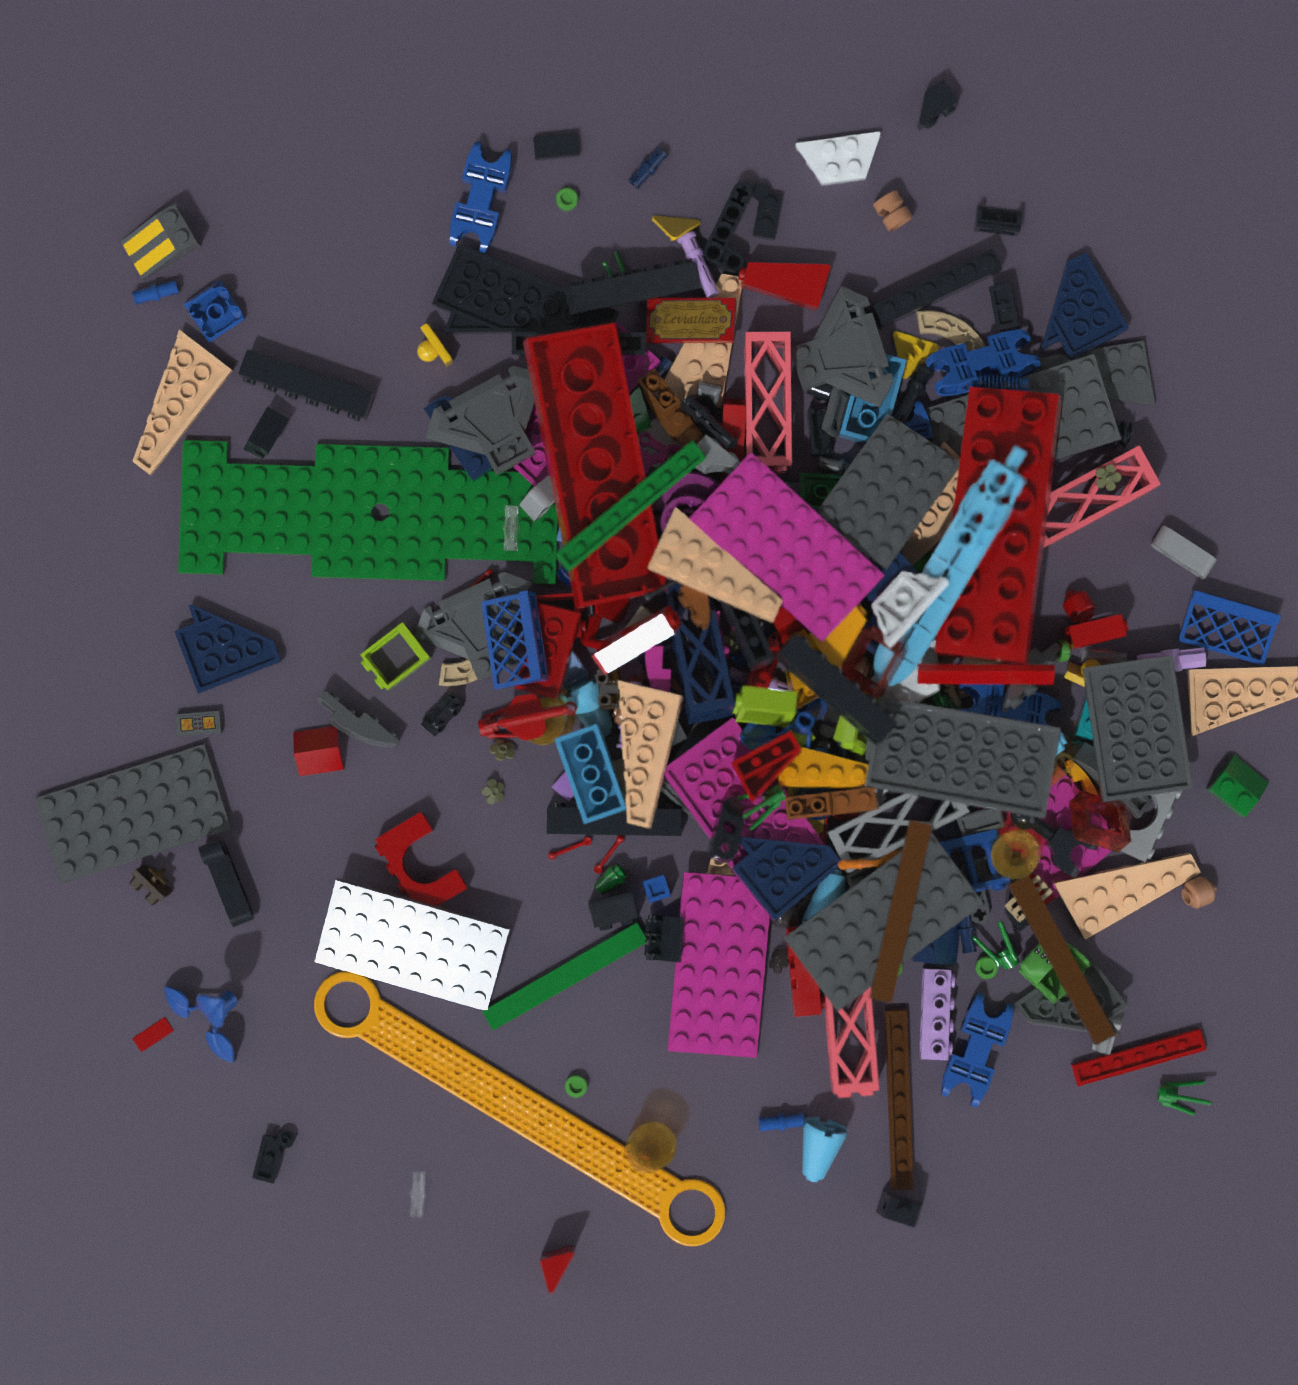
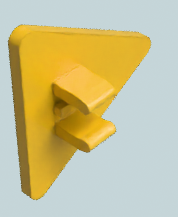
(674, 226)
(912, 350)

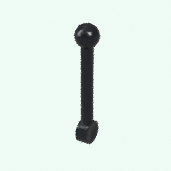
(648, 596)

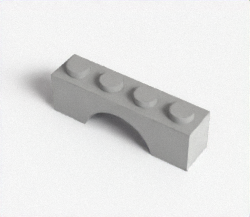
(717, 458)
(1143, 839)

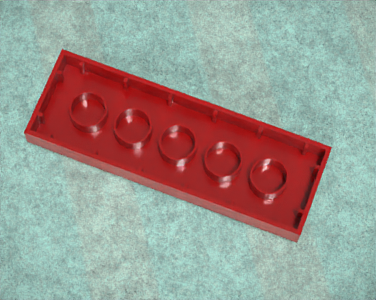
(593, 457)
(999, 601)

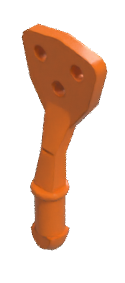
(859, 863)

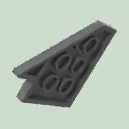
(1062, 1014)

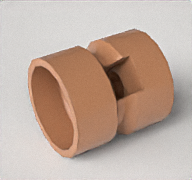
(892, 210)

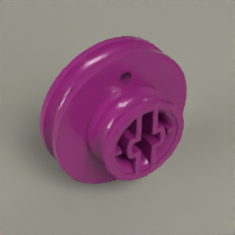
(689, 492)

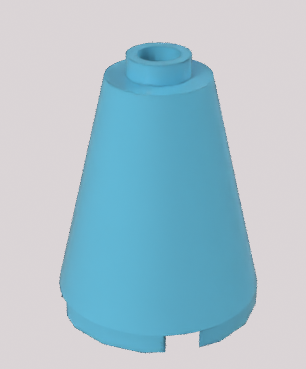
(585, 696)
(825, 893)
(820, 1146)

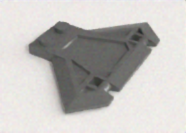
(846, 352)
(490, 420)
(464, 624)

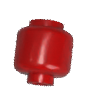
(1078, 606)

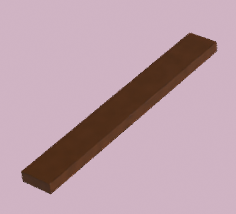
(900, 911)
(1061, 960)
(899, 1099)

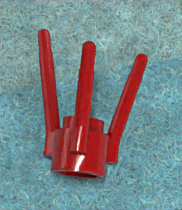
(489, 726)

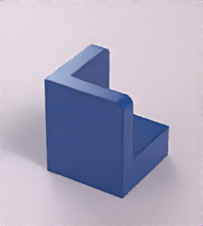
(656, 888)

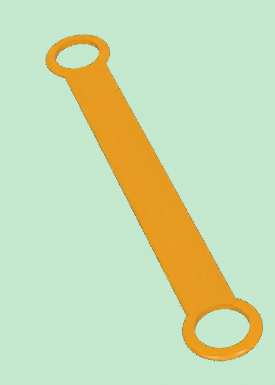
(517, 1107)

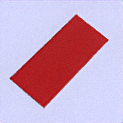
(152, 1034)

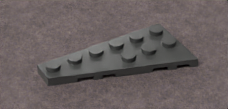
(1122, 369)

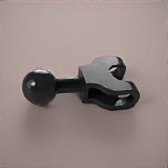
(1057, 840)

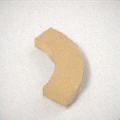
(949, 327)
(457, 673)

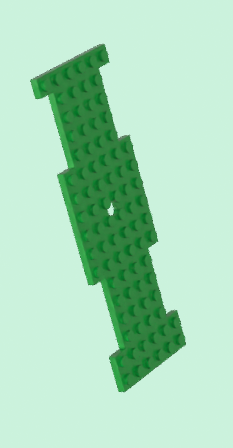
(330, 507)

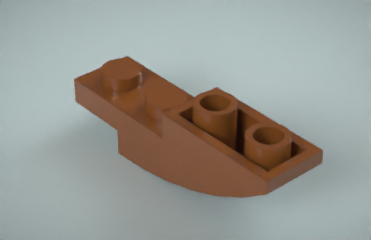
(668, 409)
(697, 604)
(831, 803)

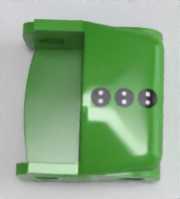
(1041, 974)

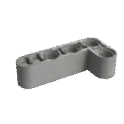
(538, 499)

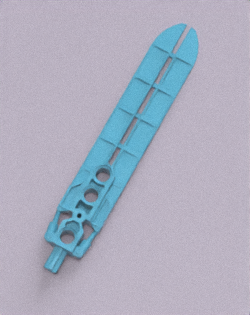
(982, 534)

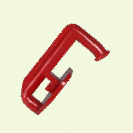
(612, 611)
(527, 717)

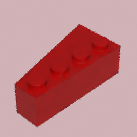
(804, 989)

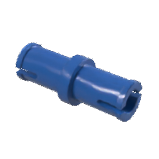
(155, 292)
(781, 1122)

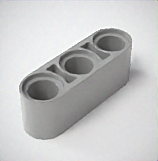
(1183, 552)

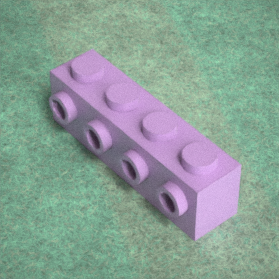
(935, 1014)

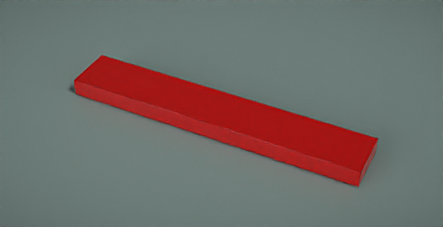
(985, 674)
(1138, 1057)

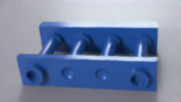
(965, 846)

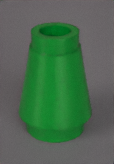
(612, 878)

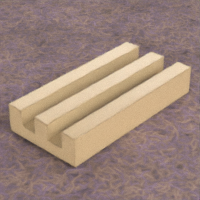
(1042, 885)

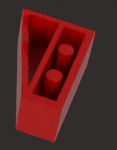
(765, 764)

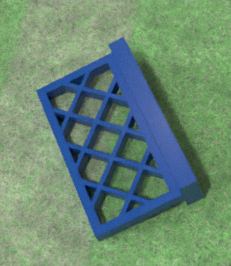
(1235, 608)
(531, 633)

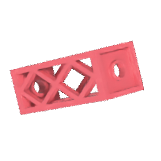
(768, 343)
(1139, 470)
(855, 1081)

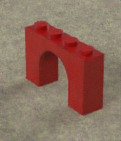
(394, 847)

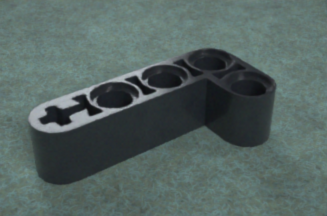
(731, 226)
(227, 881)

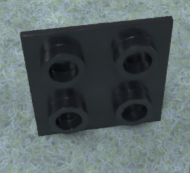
(665, 938)

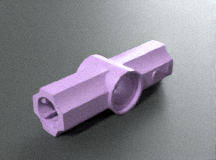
(1182, 658)

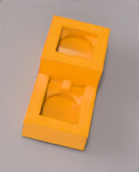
(1078, 774)

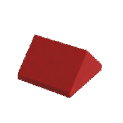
(317, 751)
(554, 1265)

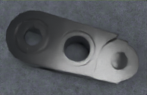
(729, 814)

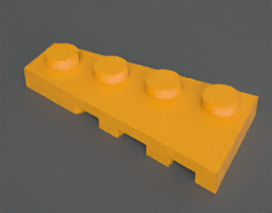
(823, 770)

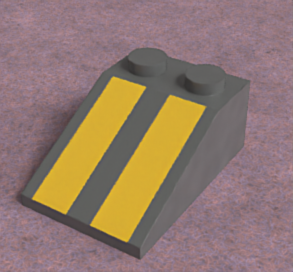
(160, 242)

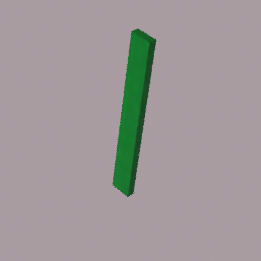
(630, 506)
(564, 976)

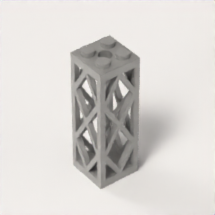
(884, 848)

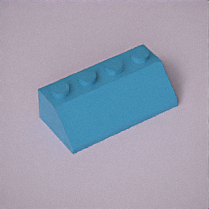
(863, 417)
(591, 773)

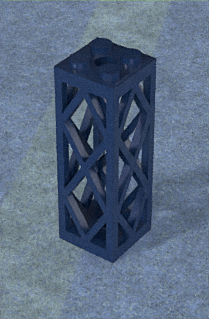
(713, 708)

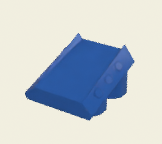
(214, 310)

